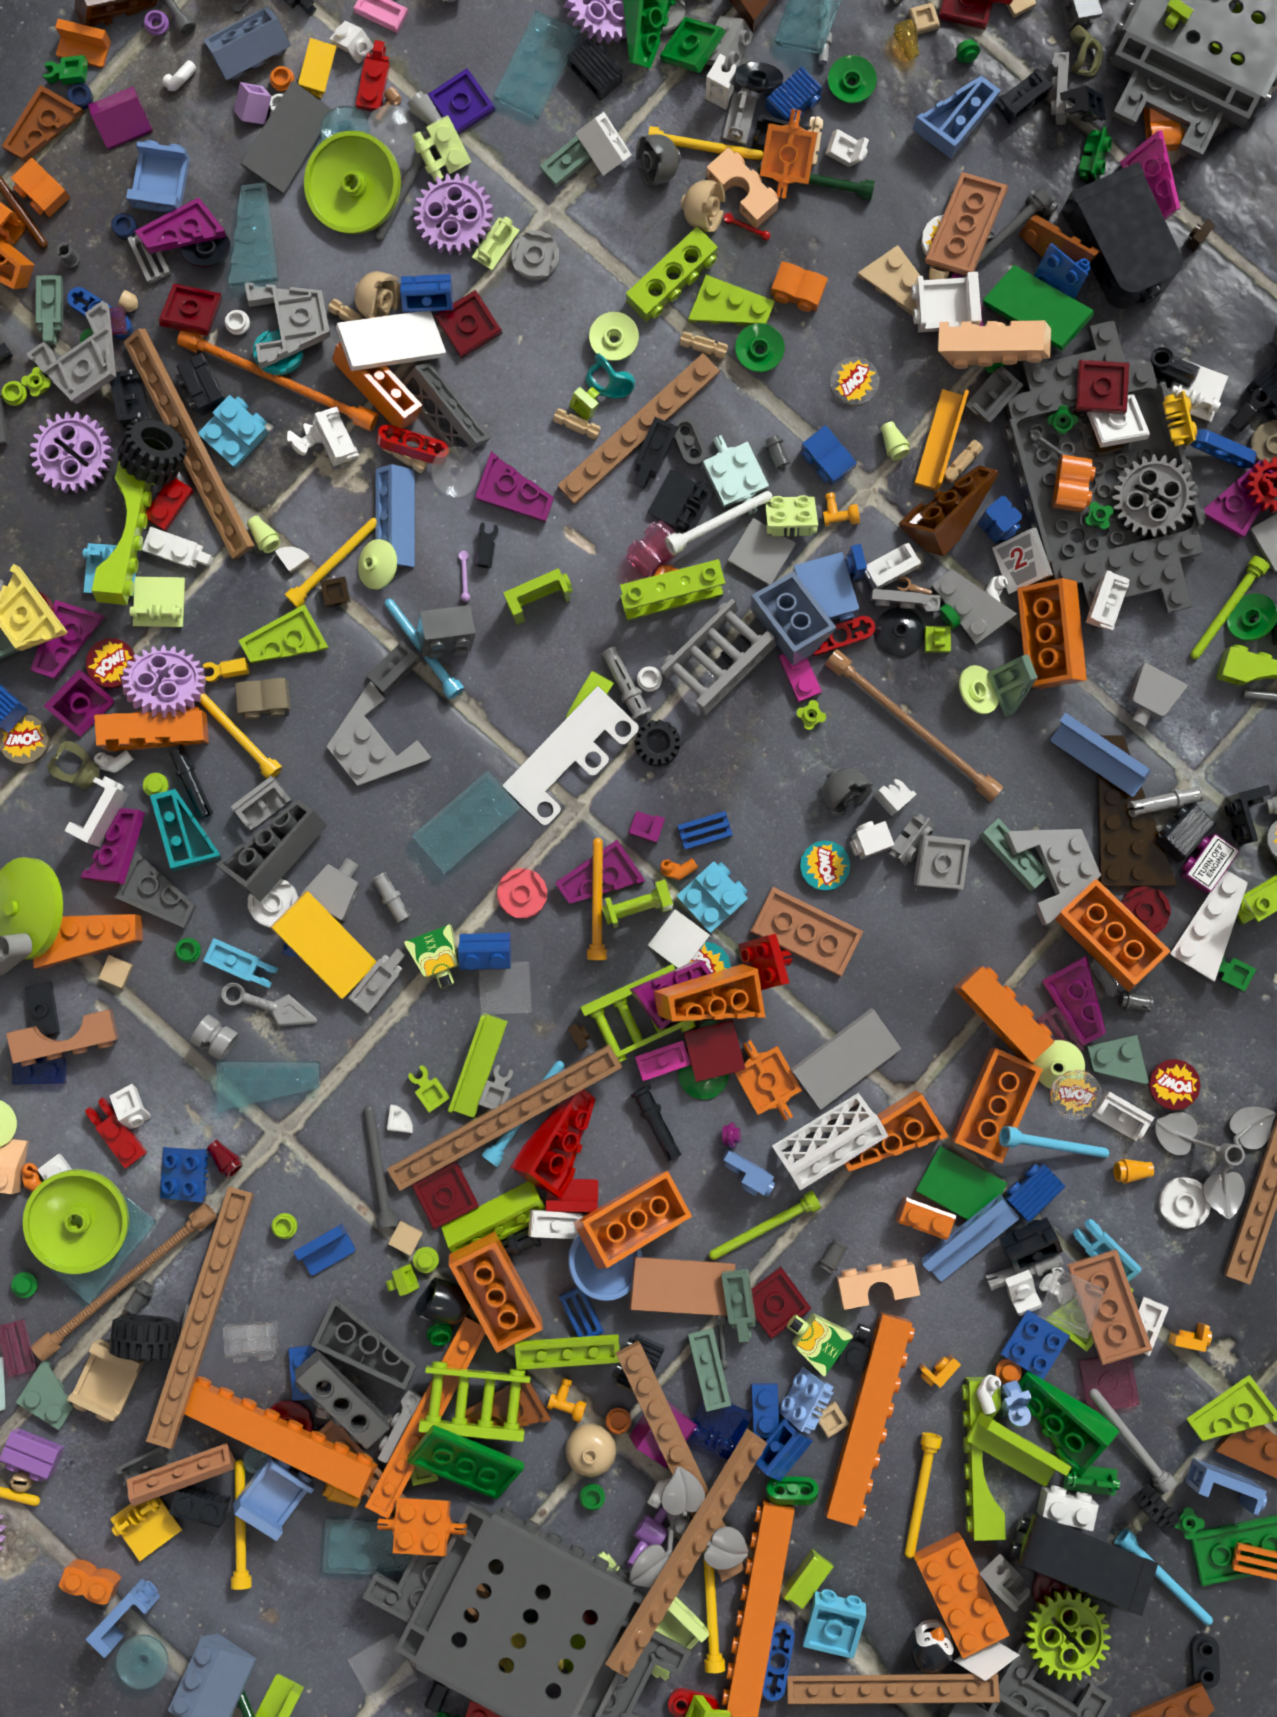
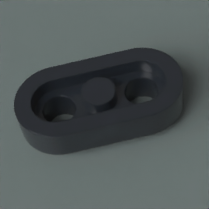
(1205, 1661)

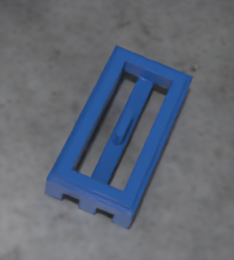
(684, 836)
(572, 1293)

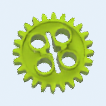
(1083, 1618)

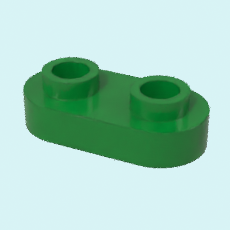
(792, 1489)

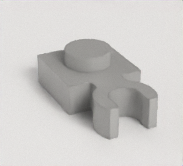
(496, 1092)

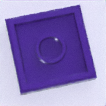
(462, 101)

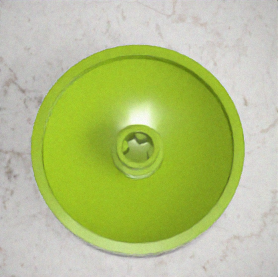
(352, 182)
(30, 902)
(76, 1221)

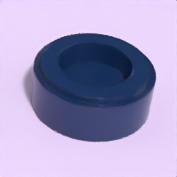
(80, 95)
(124, 226)

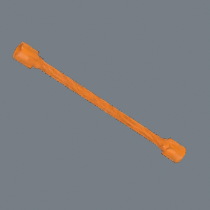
(361, 416)

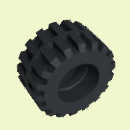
(151, 451)
(143, 1337)

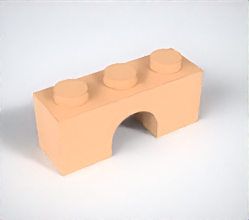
(731, 171)
(854, 1285)

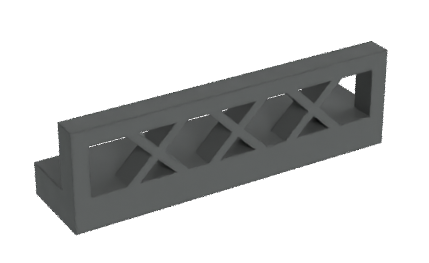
(446, 406)

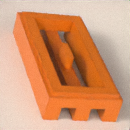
(1251, 1570)

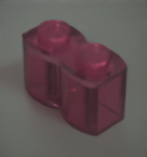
(651, 550)

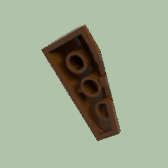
(945, 518)

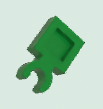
(69, 71)
(1236, 974)

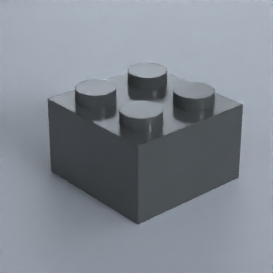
(445, 631)

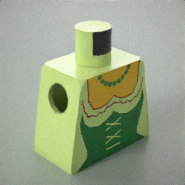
(435, 954)
(819, 1340)

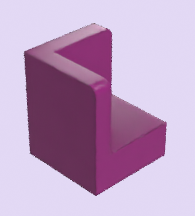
(646, 827)

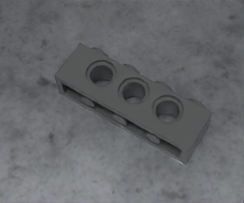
(318, 1369)

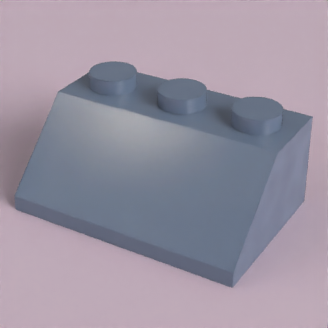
(247, 43)
(792, 617)
(213, 1679)

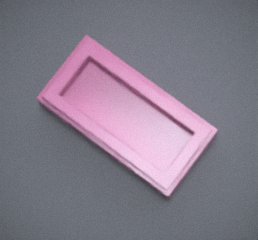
(382, 12)

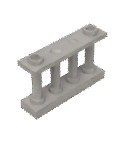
(725, 679)

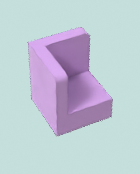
(252, 103)

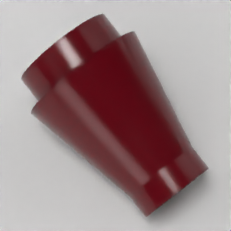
(224, 1159)

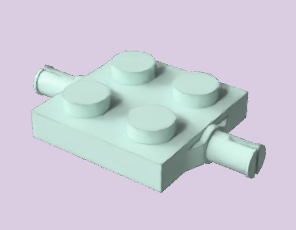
(734, 473)

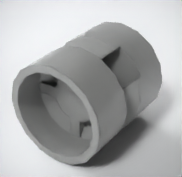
(212, 1036)

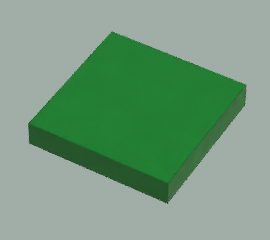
(692, 44)

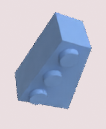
(957, 117)

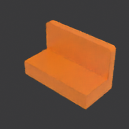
(82, 40)

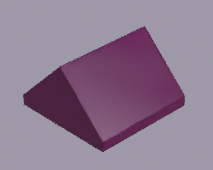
(120, 118)
(79, 702)
(645, 1441)

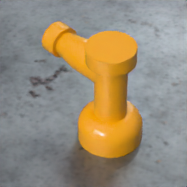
(832, 514)
(559, 1402)

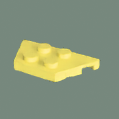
(25, 614)

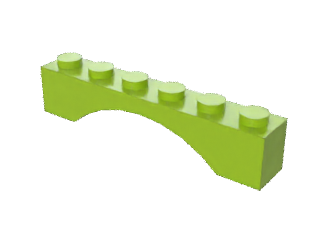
(115, 575)
(1241, 666)
(986, 1516)

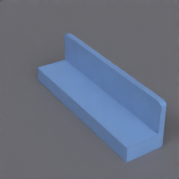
(396, 511)
(1100, 755)
(970, 1238)

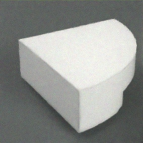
(292, 557)
(399, 1120)

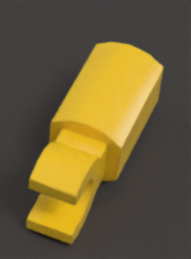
(227, 669)

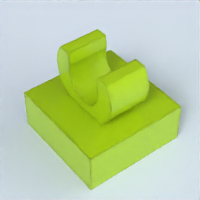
(1178, 11)
(584, 402)
(937, 639)
(403, 1280)

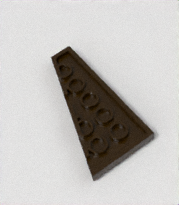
(1125, 842)

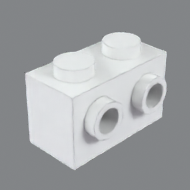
(871, 839)
(1067, 1508)

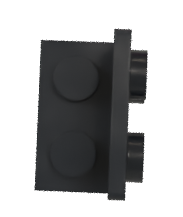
(1238, 810)

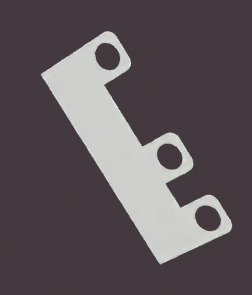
(563, 747)

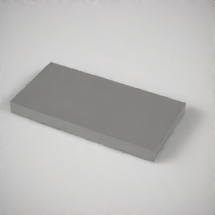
(846, 1058)

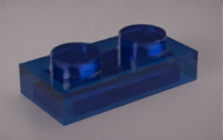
(42, 1072)

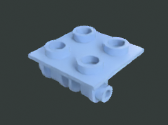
(803, 1398)

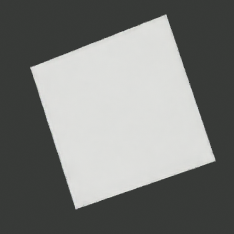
(678, 939)
(988, 1660)

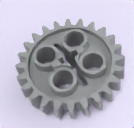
(1142, 516)

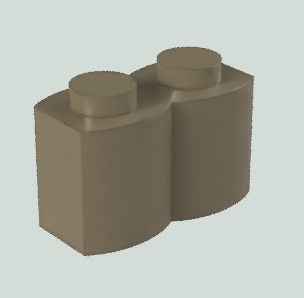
(263, 697)

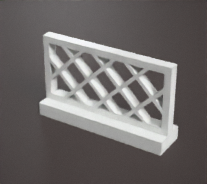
(832, 1150)

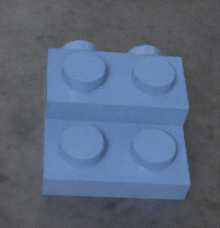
(753, 1177)

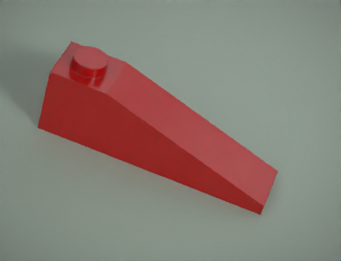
(552, 1149)

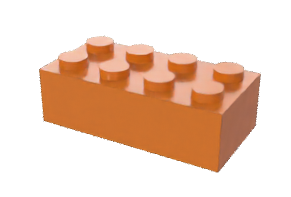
(1052, 632)
(1112, 935)
(1004, 1014)
(995, 1102)
(632, 1220)
(495, 1292)
(961, 1594)

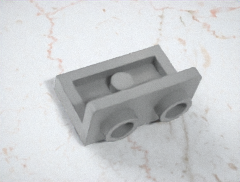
(733, 43)

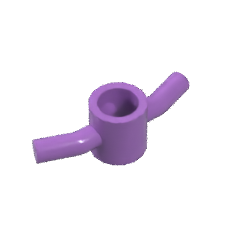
(649, 1532)

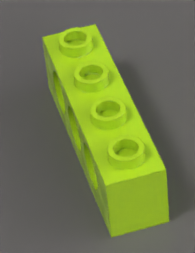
(694, 244)

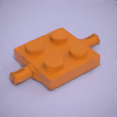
(788, 153)
(768, 1080)
(421, 1527)

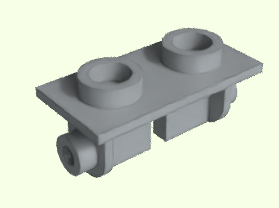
(740, 116)
(907, 849)

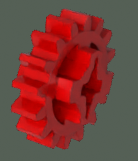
(1261, 484)

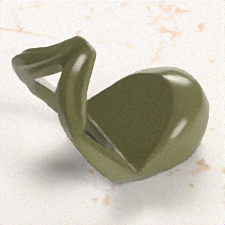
(1085, 40)
(87, 772)

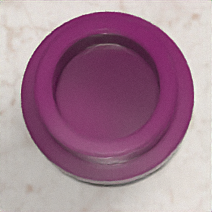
(731, 1135)

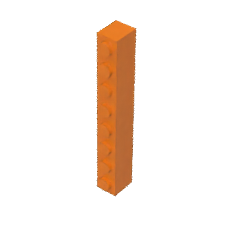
(868, 1419)
(280, 1438)
(759, 1609)

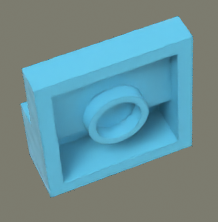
(234, 431)
(713, 896)
(835, 1623)

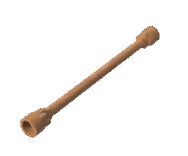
(986, 786)
(49, 1343)

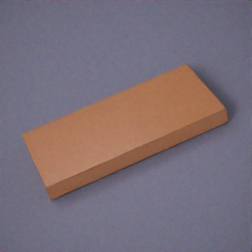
(966, 224)
(807, 931)
(678, 1286)
(1118, 1324)

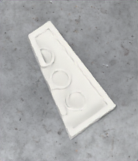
(1209, 931)

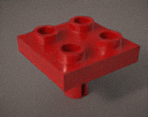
(767, 957)

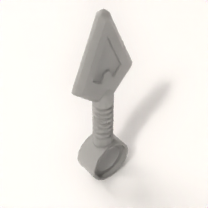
(285, 1010)

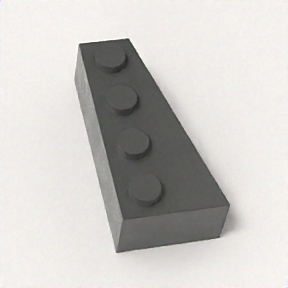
(273, 850)
(360, 1345)

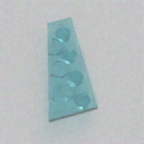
(254, 240)

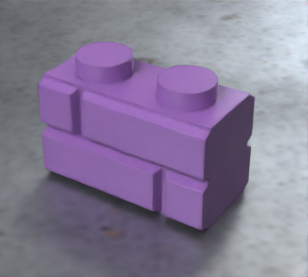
(31, 1454)

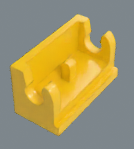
(317, 67)

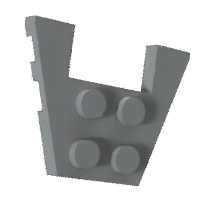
(300, 320)
(87, 364)
(362, 748)
(1066, 861)

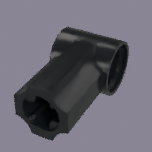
(1174, 367)

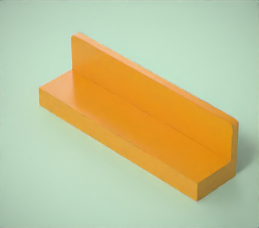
(940, 440)

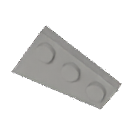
(977, 610)

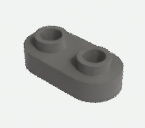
(690, 442)

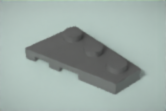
(154, 893)

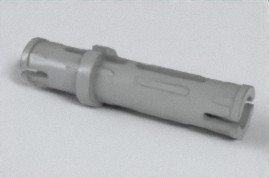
(1173, 799)
(998, 1278)

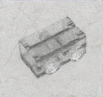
(251, 1340)

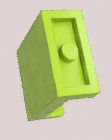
(536, 589)

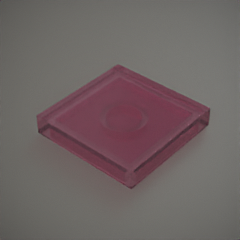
(1113, 1381)

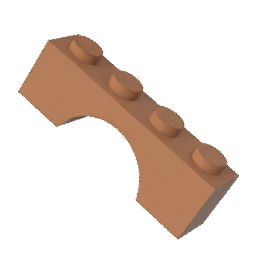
(31, 1044)

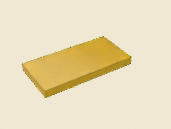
(323, 944)

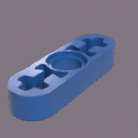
(93, 301)
(1224, 449)
(787, 1643)

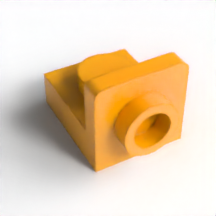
(1187, 1340)
(944, 1370)

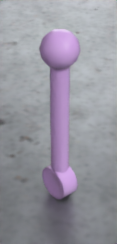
(463, 556)

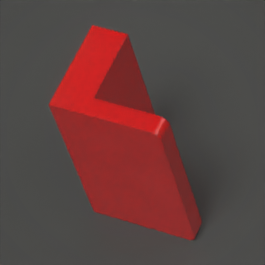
(579, 1197)

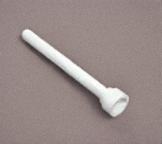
(677, 542)

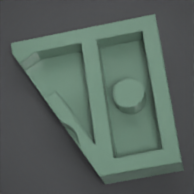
(1013, 683)
(1119, 1059)
(46, 1397)

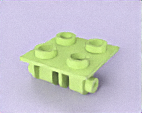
(791, 513)
(158, 602)

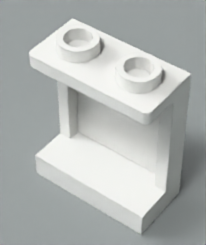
(946, 301)
(103, 813)

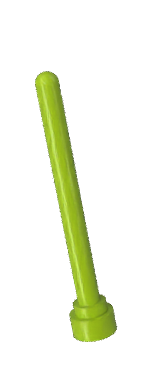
(1256, 568)
(808, 1203)

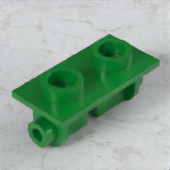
(1098, 146)
(1094, 1480)

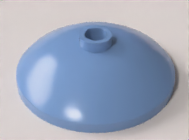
(599, 1283)

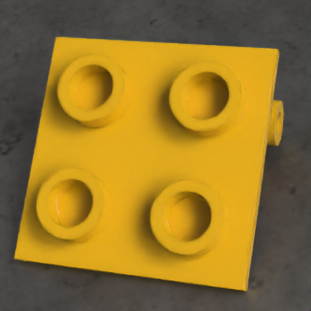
(1186, 428)
(145, 1526)

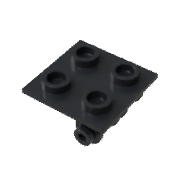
(681, 501)

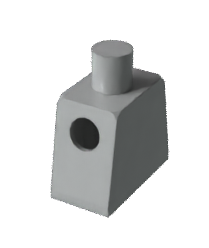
(1153, 694)
(336, 888)

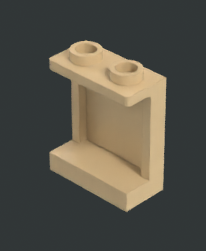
(105, 1383)

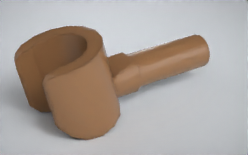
(392, 96)
(911, 587)

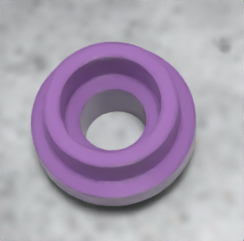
(153, 17)

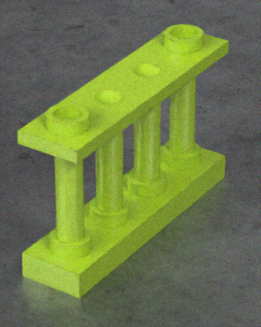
(672, 590)
(658, 898)
(1259, 901)
(619, 1000)
(485, 1426)

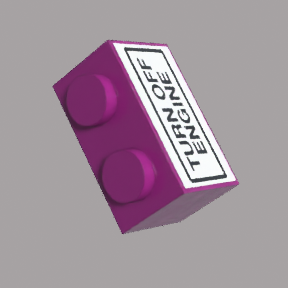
(1209, 863)

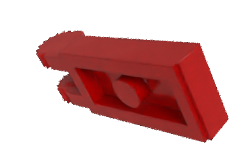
(116, 1135)

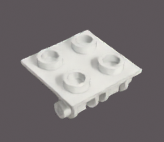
(1203, 393)

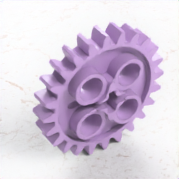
(599, 18)
(468, 229)
(86, 435)
(163, 681)

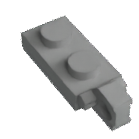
(1060, 84)
(907, 600)
(377, 981)
(399, 1423)

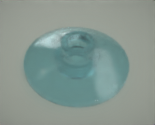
(343, 119)
(133, 1670)

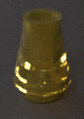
(907, 38)

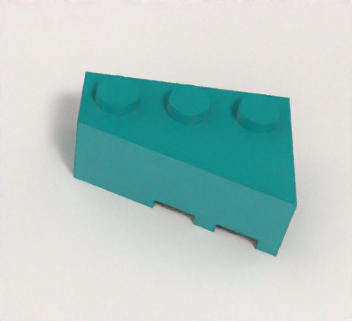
(181, 833)

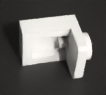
(352, 40)
(846, 148)

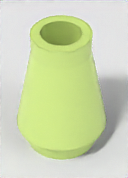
(895, 443)
(264, 535)

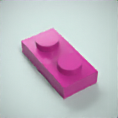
(801, 678)
(663, 1061)

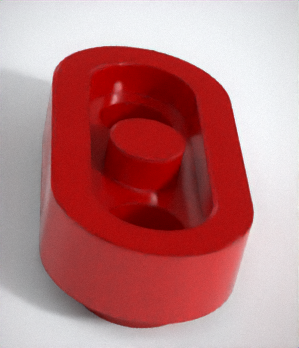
(687, 1695)

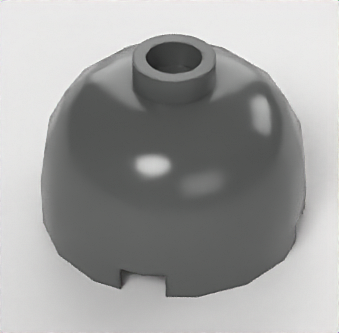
(658, 159)
(844, 789)

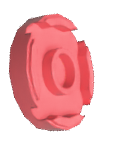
(522, 893)

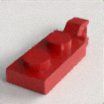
(373, 78)

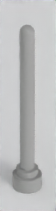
(1162, 1480)

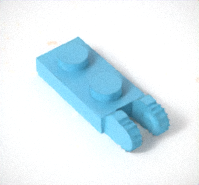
(237, 962)
(1103, 1244)

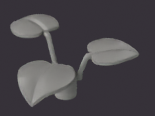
(1252, 1130)
(682, 1495)

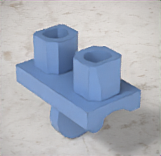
(1015, 1403)

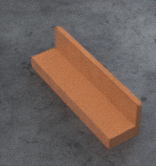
(180, 1474)

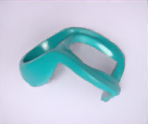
(620, 383)

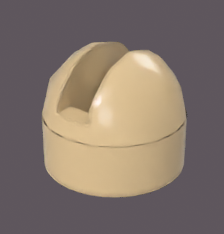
(938, 273)
(128, 301)
(21, 1476)

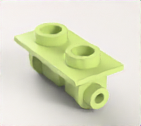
(497, 243)

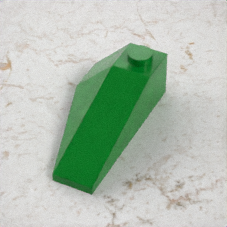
(643, 27)
(1072, 1426)

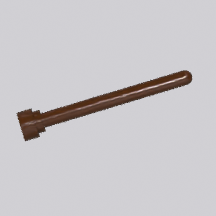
(22, 214)

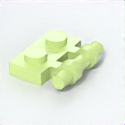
(447, 144)

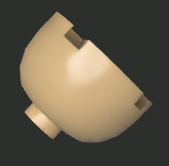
(702, 205)
(377, 294)
(590, 1450)

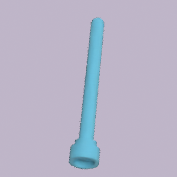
(451, 687)
(1012, 1137)
(495, 1152)
(1127, 1541)

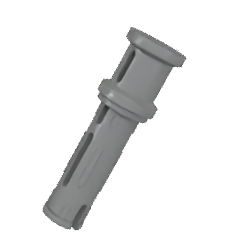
(630, 694)

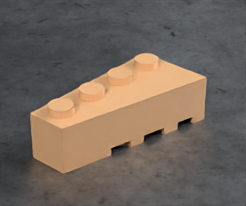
(994, 343)

